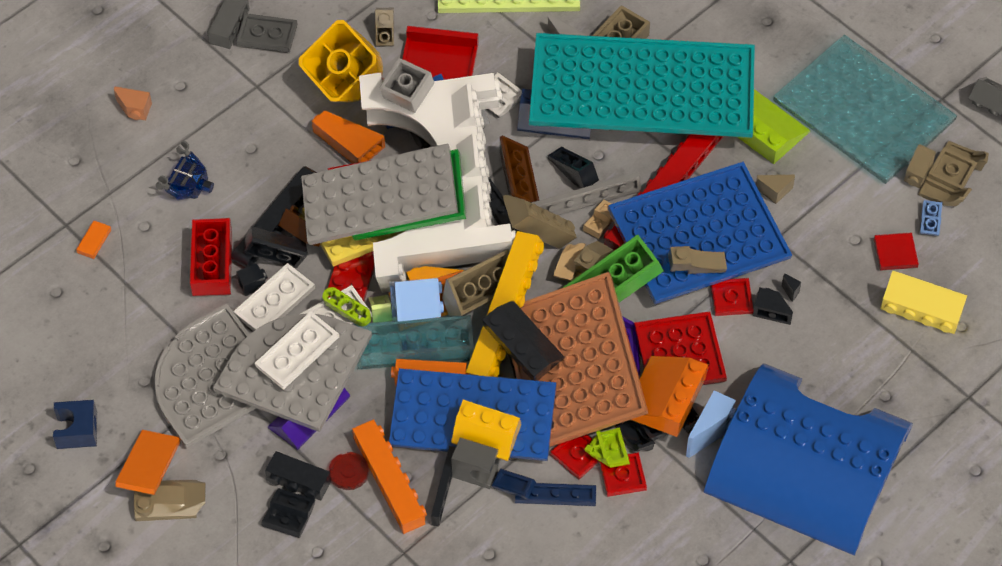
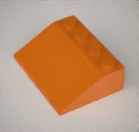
(670, 391)

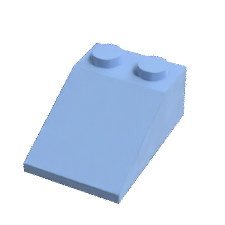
(711, 423)

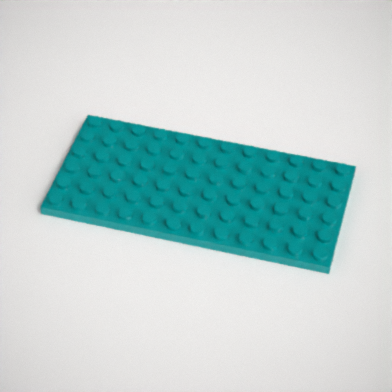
(643, 85)

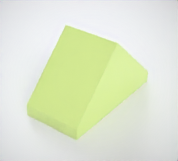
(380, 308)

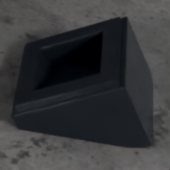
(791, 286)

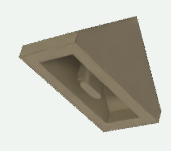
(775, 186)

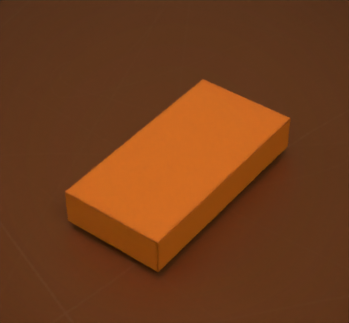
(93, 239)

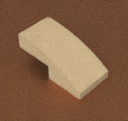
(599, 221)

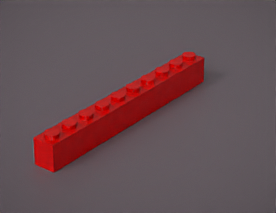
(677, 169)

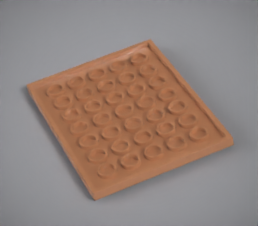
(599, 374)

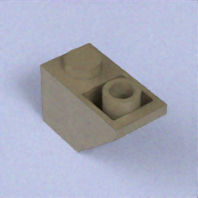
(384, 26)

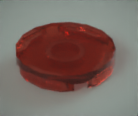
(349, 471)

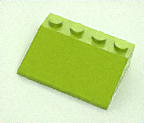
(773, 130)

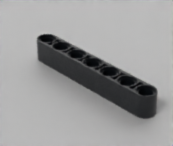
(271, 218)

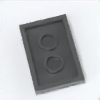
(267, 32)

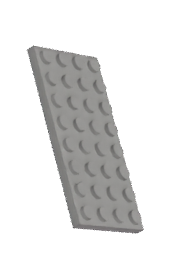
(379, 194)

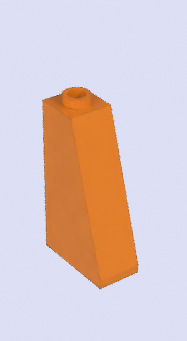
(348, 138)
(436, 366)

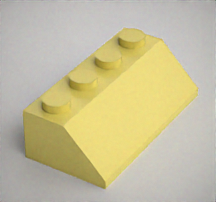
(923, 302)

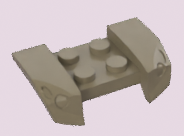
(951, 173)

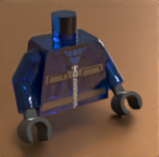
(187, 177)

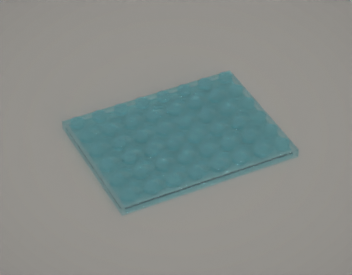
(864, 108)

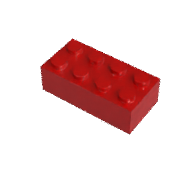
(211, 257)

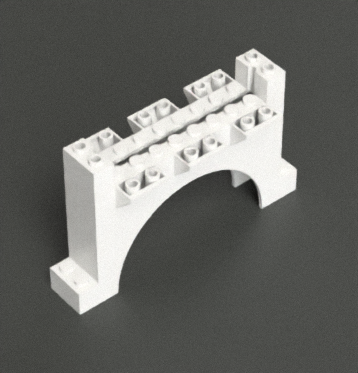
(453, 117)

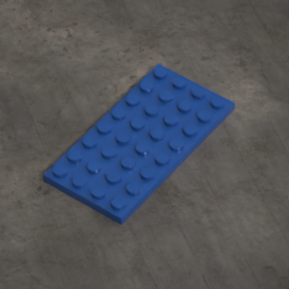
(430, 402)

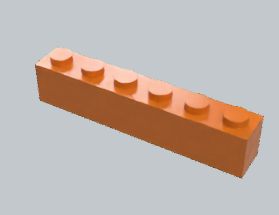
(389, 477)

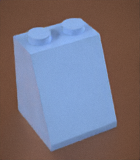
(416, 299)

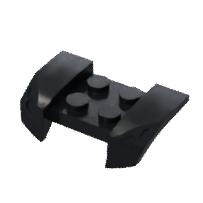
(642, 437)

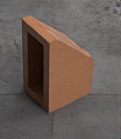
(133, 102)

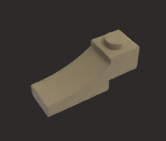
(696, 261)

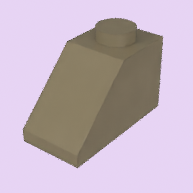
(919, 166)
(591, 255)

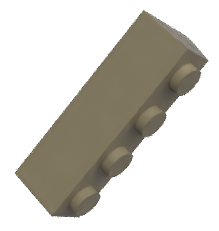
(624, 24)
(539, 221)
(474, 285)

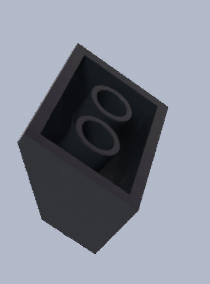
(274, 246)

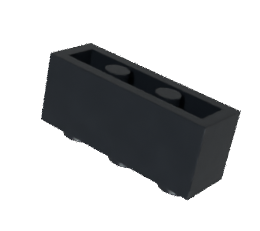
(298, 476)

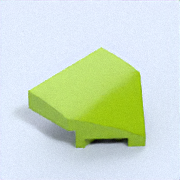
(609, 448)

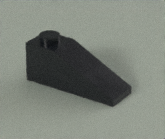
(574, 167)

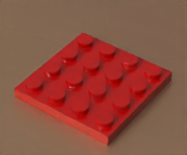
(685, 337)

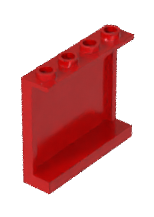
(441, 51)

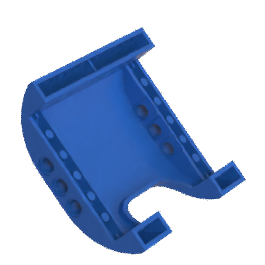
(805, 460)

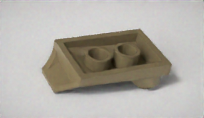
(171, 501)

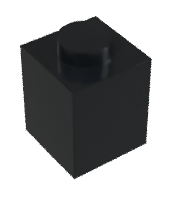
(251, 278)

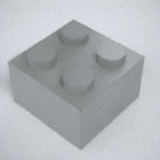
(407, 85)

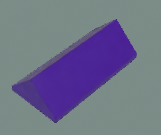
(297, 434)

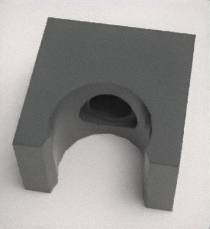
(474, 463)

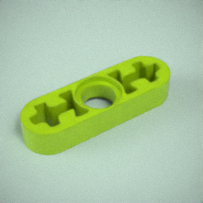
(343, 299)

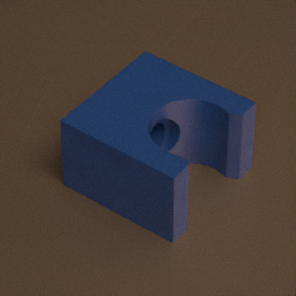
(84, 427)

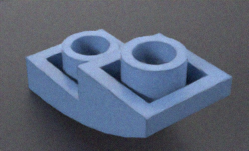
(931, 218)

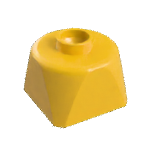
(339, 60)

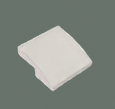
(510, 96)

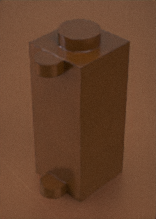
(295, 223)

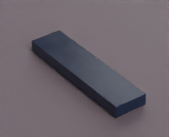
(561, 495)

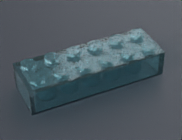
(421, 339)

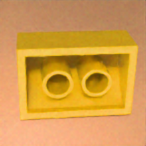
(487, 428)

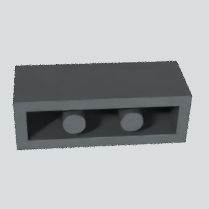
(227, 22)

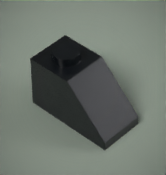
(772, 306)

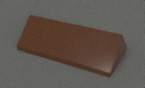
(518, 170)

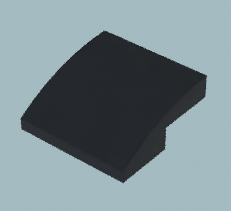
(288, 513)

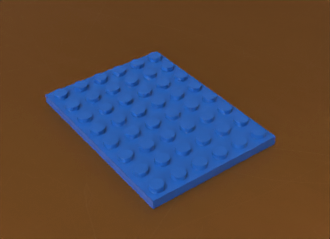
(708, 214)

